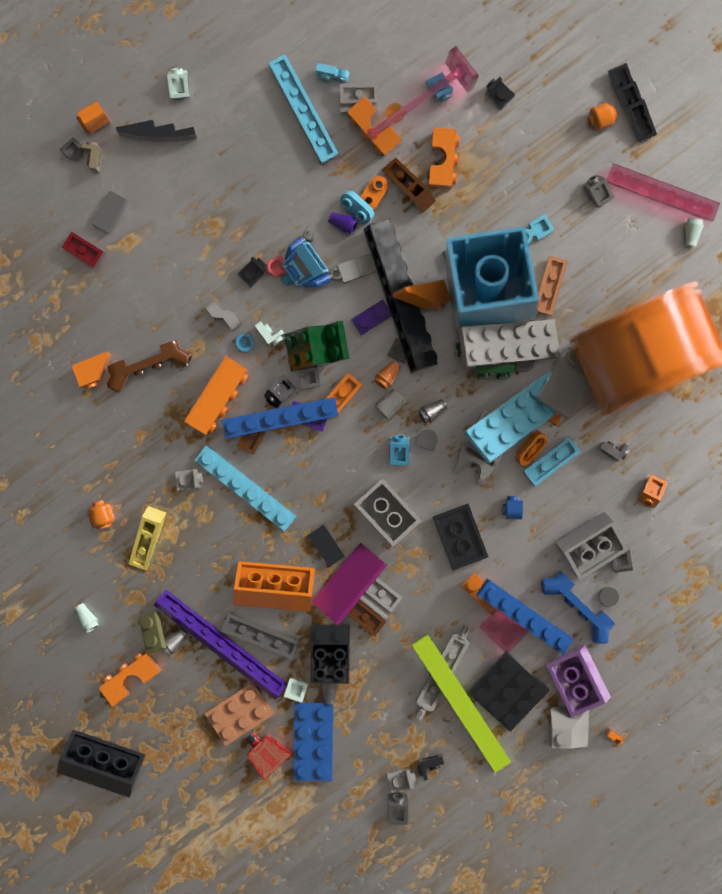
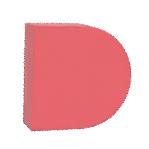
(275, 267)

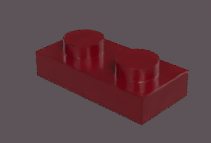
(83, 250)

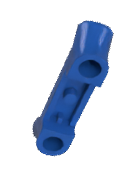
(600, 622)

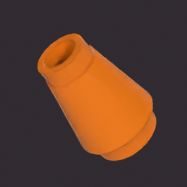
(387, 375)

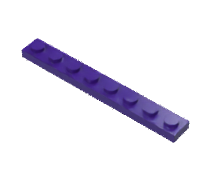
(220, 644)

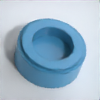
(244, 343)

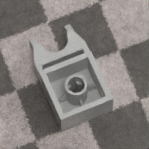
(469, 454)

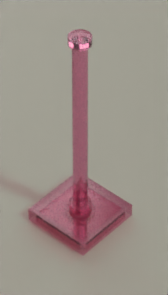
(459, 68)

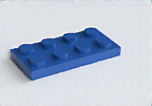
(313, 741)

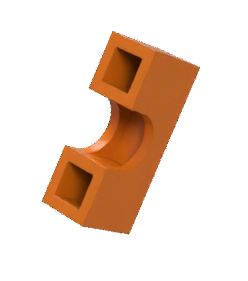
(361, 114)
(444, 141)
(115, 687)

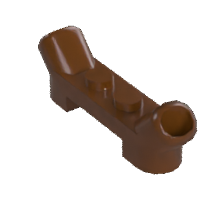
(121, 371)

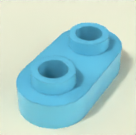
(357, 207)

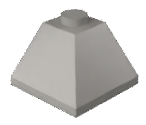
(566, 730)

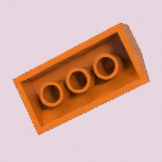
(216, 396)
(273, 586)

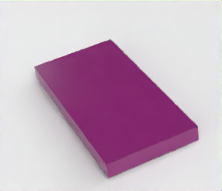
(349, 583)

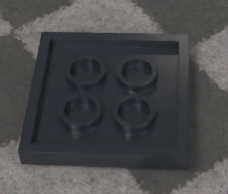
(508, 691)

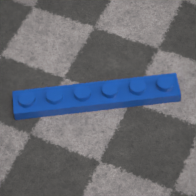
(280, 418)
(524, 616)

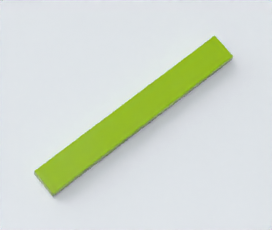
(461, 703)

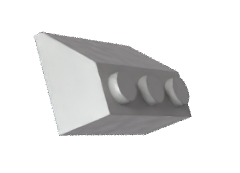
(592, 545)

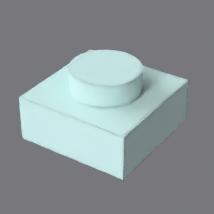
(296, 689)

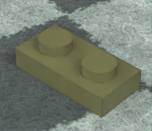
(152, 633)

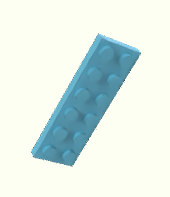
(510, 422)

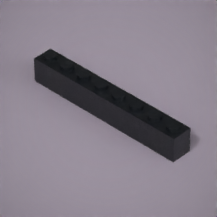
(393, 277)

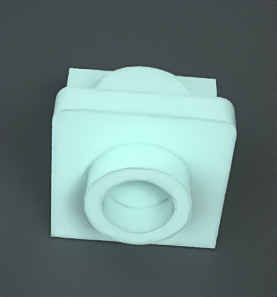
(178, 83)
(265, 331)

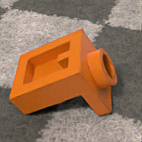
(652, 491)

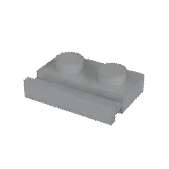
(352, 93)
(381, 598)

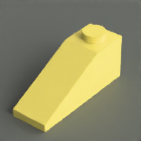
(147, 537)

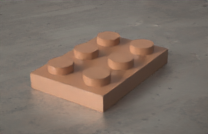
(239, 713)

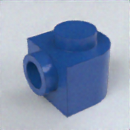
(513, 508)

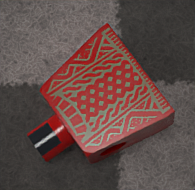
(266, 754)

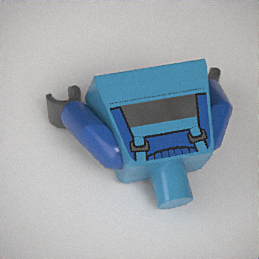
(305, 266)

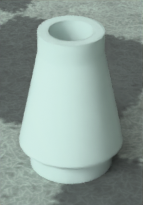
(693, 229)
(86, 619)

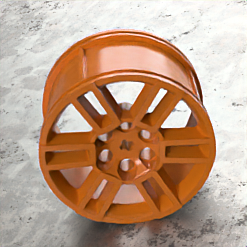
(648, 348)

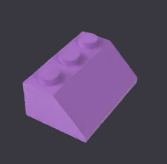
(578, 681)

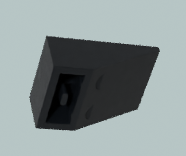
(330, 653)

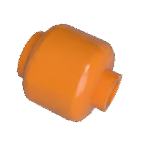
(602, 116)
(100, 515)

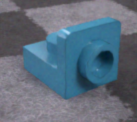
(443, 94)
(399, 450)

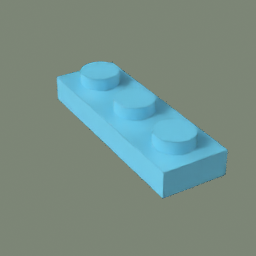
(552, 461)

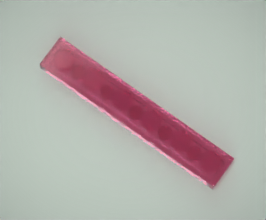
(662, 192)

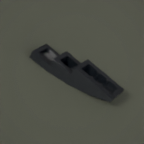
(632, 102)
(149, 132)

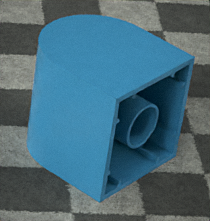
(491, 278)

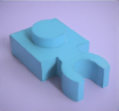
(329, 72)
(539, 228)

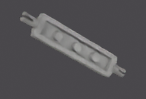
(452, 655)

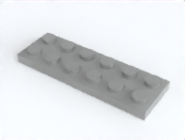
(508, 342)

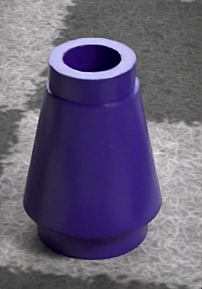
(343, 222)

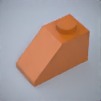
(91, 370)

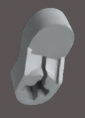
(225, 315)

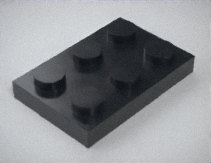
(460, 537)

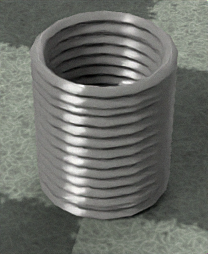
(390, 403)

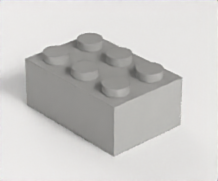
(387, 512)

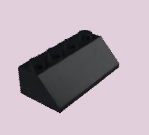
(100, 763)

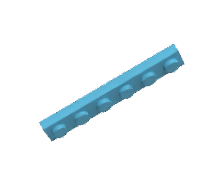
(303, 109)
(245, 488)

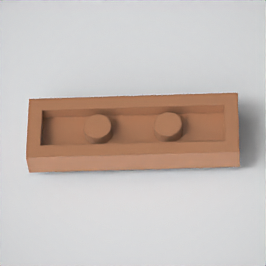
(551, 285)

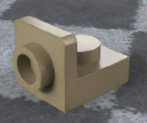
(95, 157)

